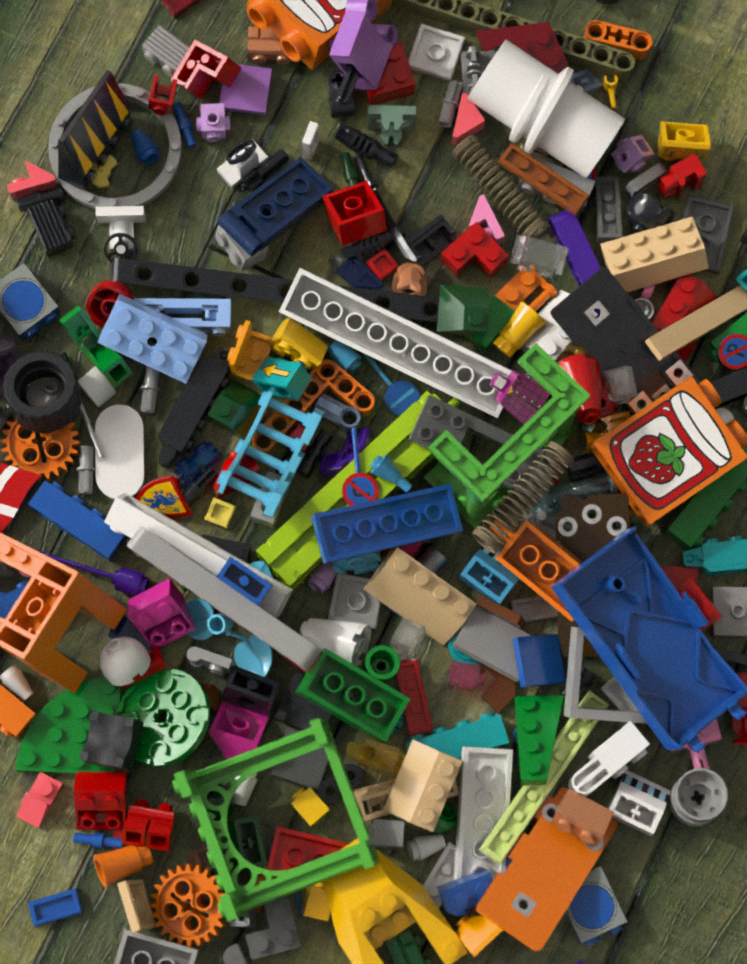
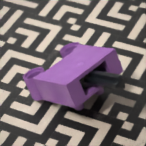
(361, 48)

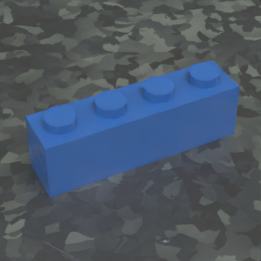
(76, 519)

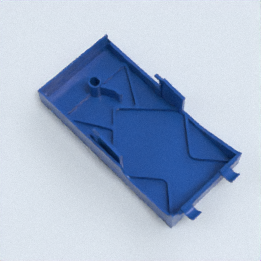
(651, 641)

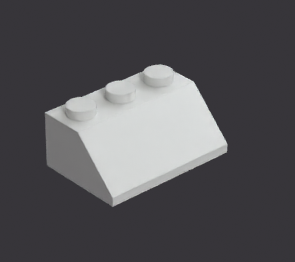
(551, 336)

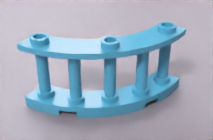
(287, 468)

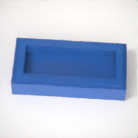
(55, 907)

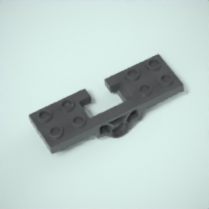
(439, 416)

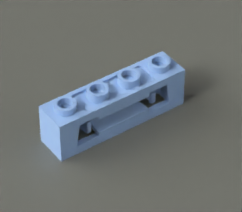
(217, 312)

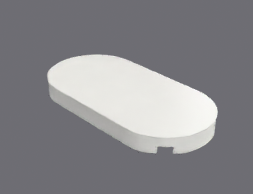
(122, 444)

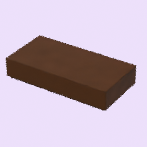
(501, 612)

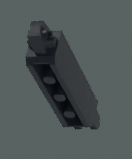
(192, 407)

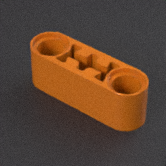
(622, 33)

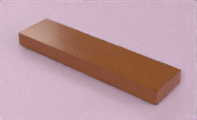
(543, 179)

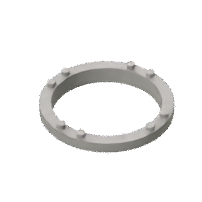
(134, 95)

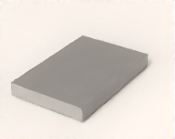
(490, 642)

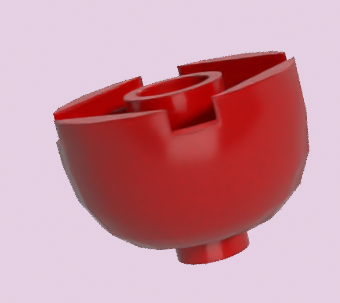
(103, 298)

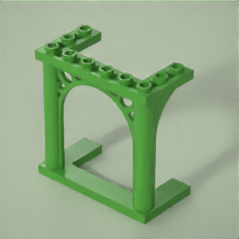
(479, 486)
(199, 783)

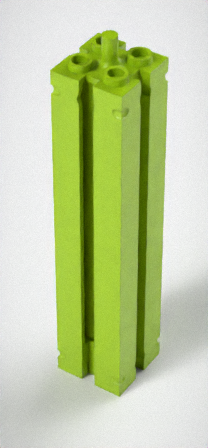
(294, 548)

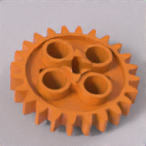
(19, 448)
(180, 925)

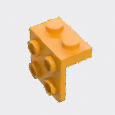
(249, 352)

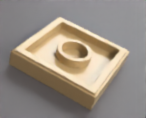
(136, 905)

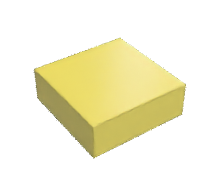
(220, 513)

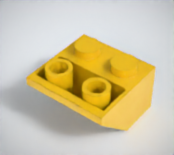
(298, 344)

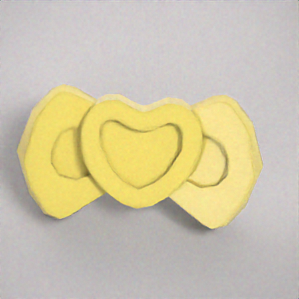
(103, 173)

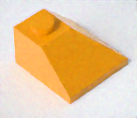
(476, 932)

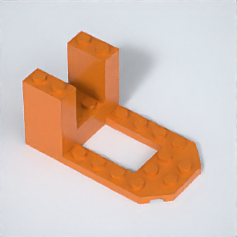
(47, 610)

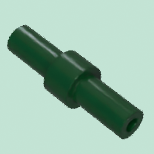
(351, 175)

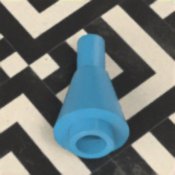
(385, 469)

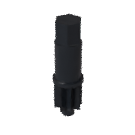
(265, 169)

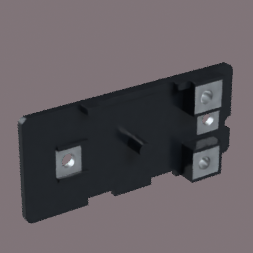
(618, 336)

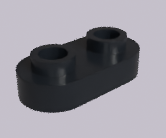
(331, 782)

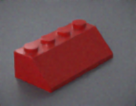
(684, 298)

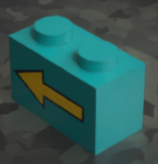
(286, 377)

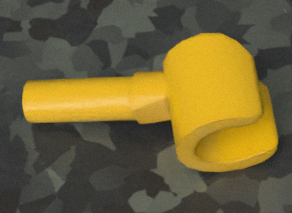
(610, 87)

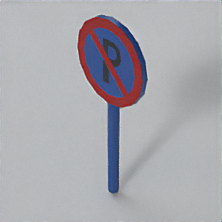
(733, 351)

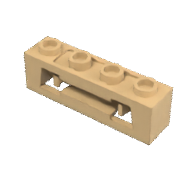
(375, 797)

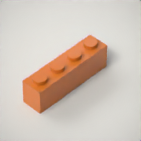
(14, 714)

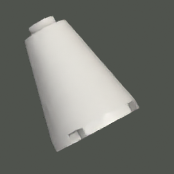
(340, 637)

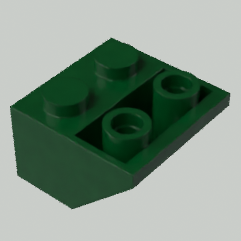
(248, 841)

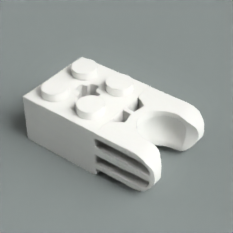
(610, 759)

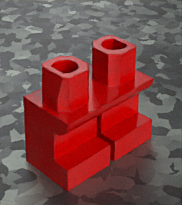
(682, 175)
(150, 824)

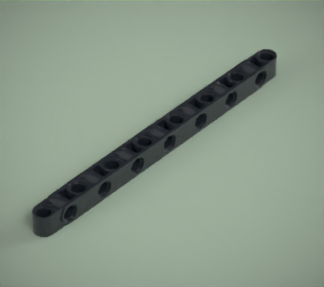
(257, 288)

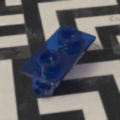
(189, 466)

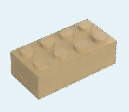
(655, 255)

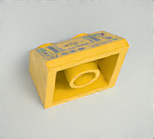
(683, 140)

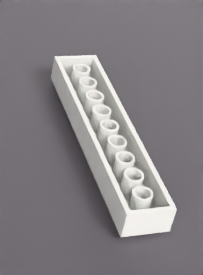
(394, 340)

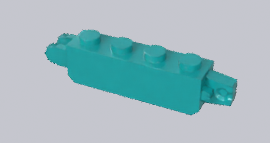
(718, 557)

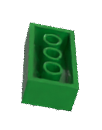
(375, 704)

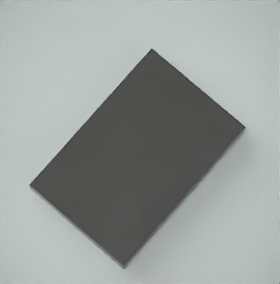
(713, 225)

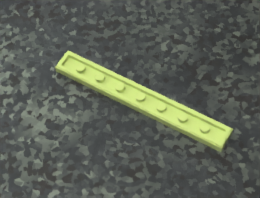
(531, 797)

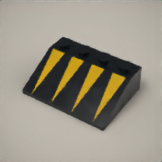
(93, 133)

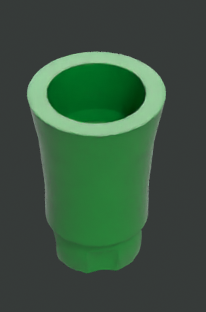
(384, 658)

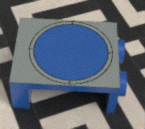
(26, 303)
(595, 909)

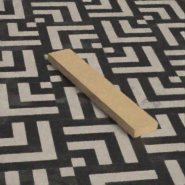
(698, 323)

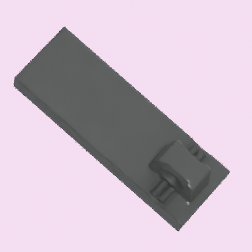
(608, 209)

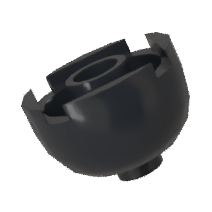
(647, 212)

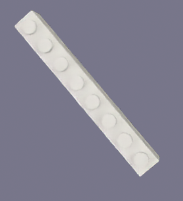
(129, 514)

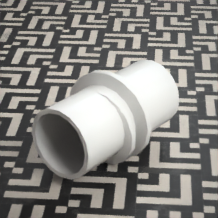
(545, 109)

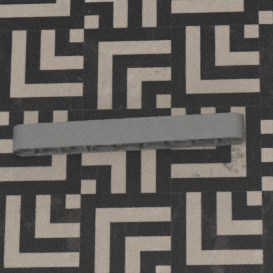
(224, 598)

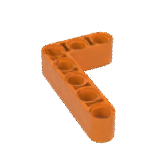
(307, 401)

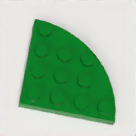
(62, 729)

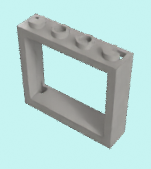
(573, 686)

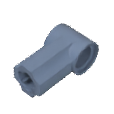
(335, 412)

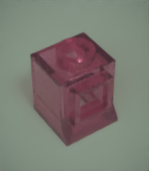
(465, 676)

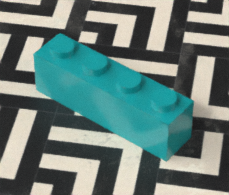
(485, 733)

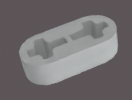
(646, 179)

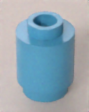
(344, 356)

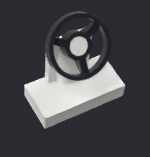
(241, 161)
(121, 228)

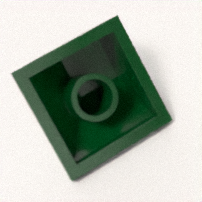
(463, 310)
(236, 409)

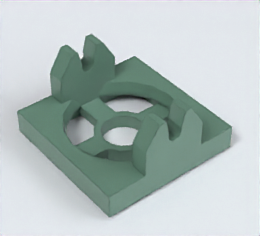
(392, 121)

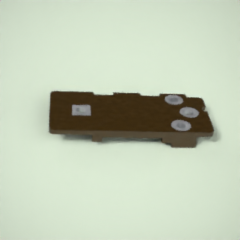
(586, 539)

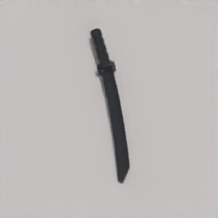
(390, 223)

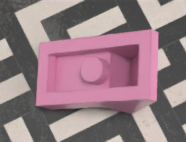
(485, 217)

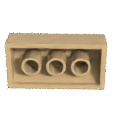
(419, 595)

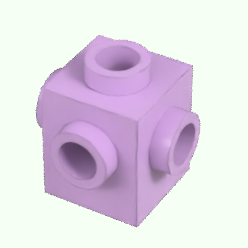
(213, 122)
(632, 154)

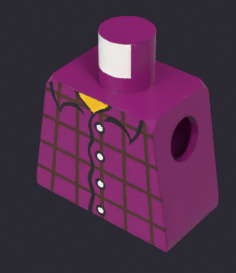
(519, 395)

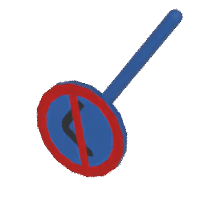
(359, 486)

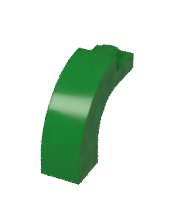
(86, 338)

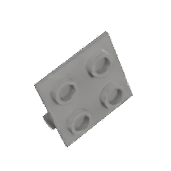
(473, 65)

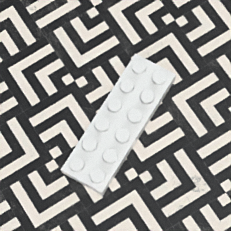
(482, 802)

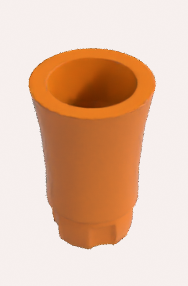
(121, 863)

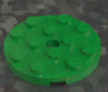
(186, 716)

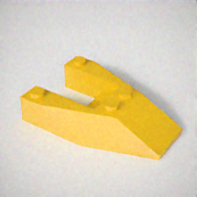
(379, 904)

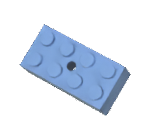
(134, 323)

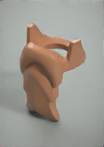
(410, 277)

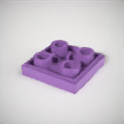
(249, 91)

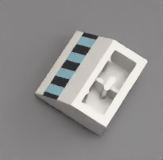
(639, 803)

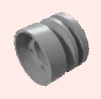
(707, 787)

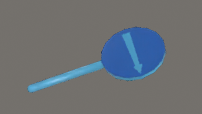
(399, 394)

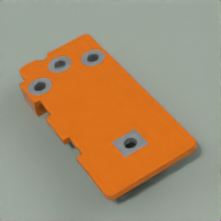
(544, 874)

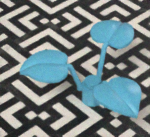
(249, 655)

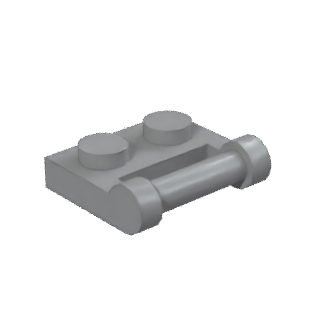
(217, 664)

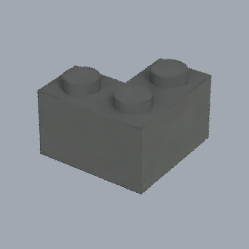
(281, 935)

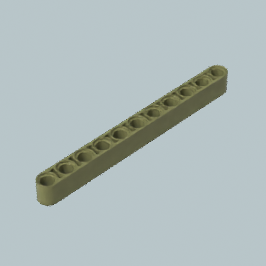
(502, 19)

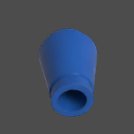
(145, 148)

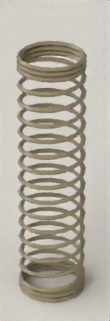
(465, 149)
(560, 455)

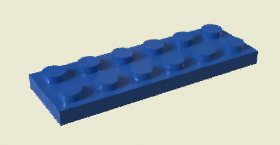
(386, 523)

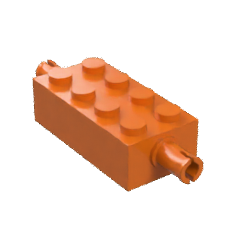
(537, 560)

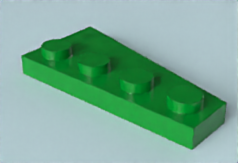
(536, 734)

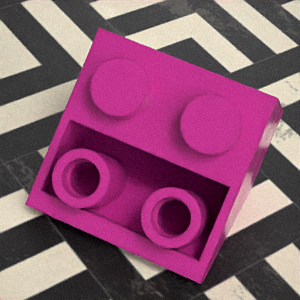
(160, 614)

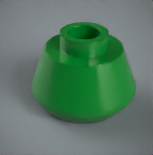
(447, 819)

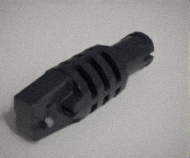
(365, 145)
(369, 245)

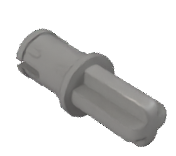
(450, 103)
(150, 390)
(86, 470)

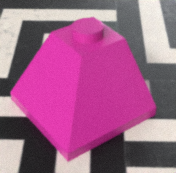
(237, 729)

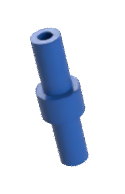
(184, 125)
(98, 840)

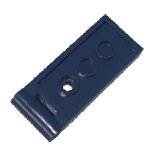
(275, 206)

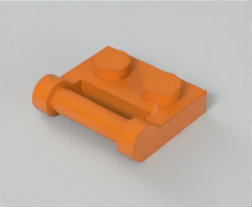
(522, 286)

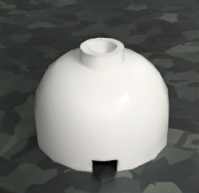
(123, 660)

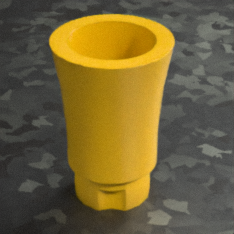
(518, 329)

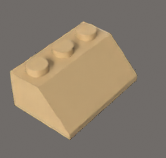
(422, 785)

